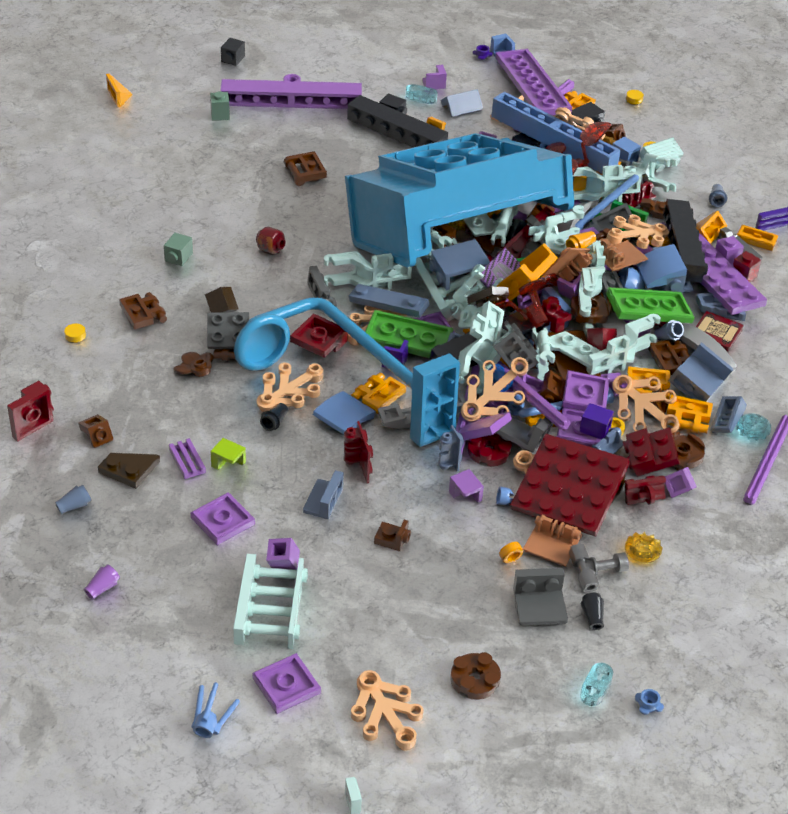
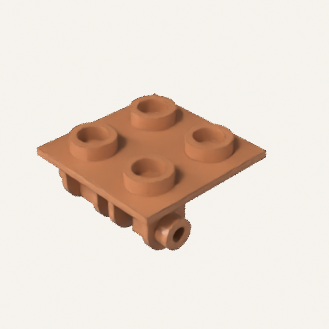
(621, 254)
(570, 263)
(552, 540)

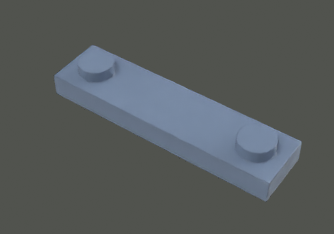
(389, 300)

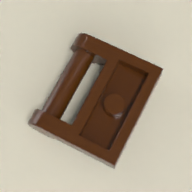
(310, 164)

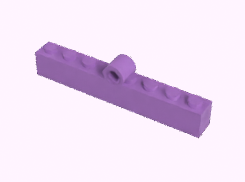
(290, 93)

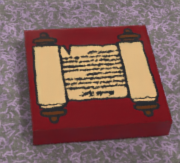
(721, 329)

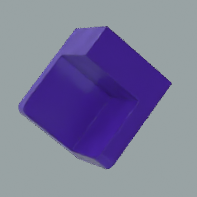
(400, 354)
(596, 421)

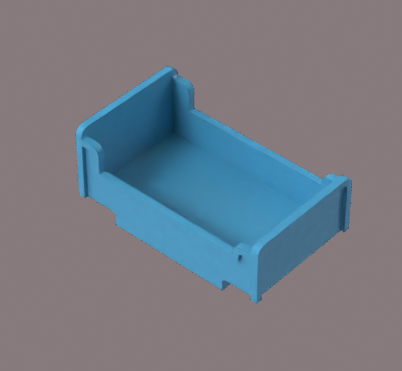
(447, 183)

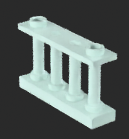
(440, 293)
(250, 589)

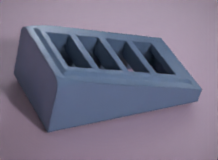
(730, 409)

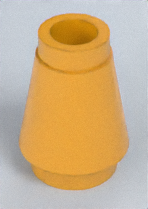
(581, 240)

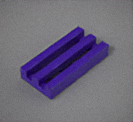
(774, 221)

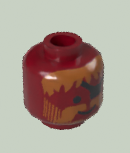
(270, 240)

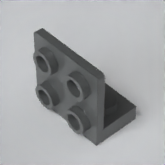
(224, 329)
(513, 346)
(525, 436)
(540, 596)

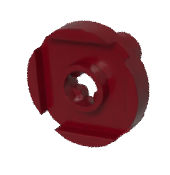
(494, 457)

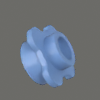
(651, 696)

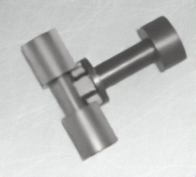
(589, 566)

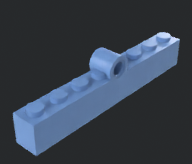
(550, 130)

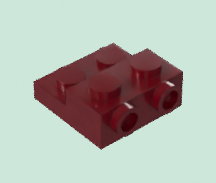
(319, 336)
(31, 410)
(650, 450)

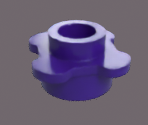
(482, 52)

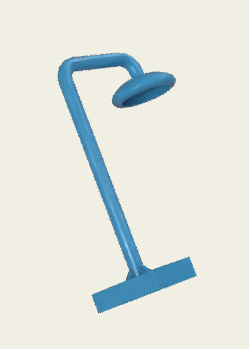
(432, 383)

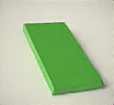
(639, 303)
(393, 329)

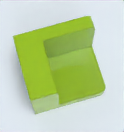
(229, 452)

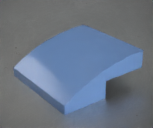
(661, 265)
(343, 412)

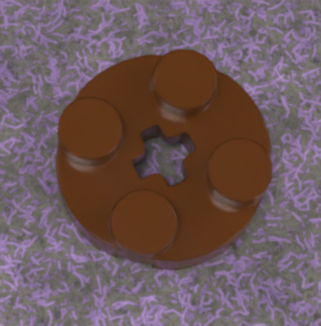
(600, 310)
(694, 447)
(475, 663)

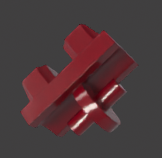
(554, 314)
(645, 490)

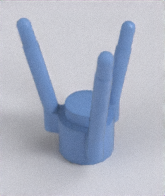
(206, 723)

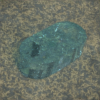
(421, 94)
(592, 682)

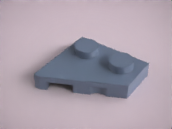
(709, 303)

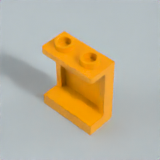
(531, 269)

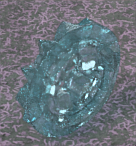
(748, 420)

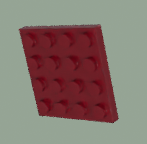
(570, 484)

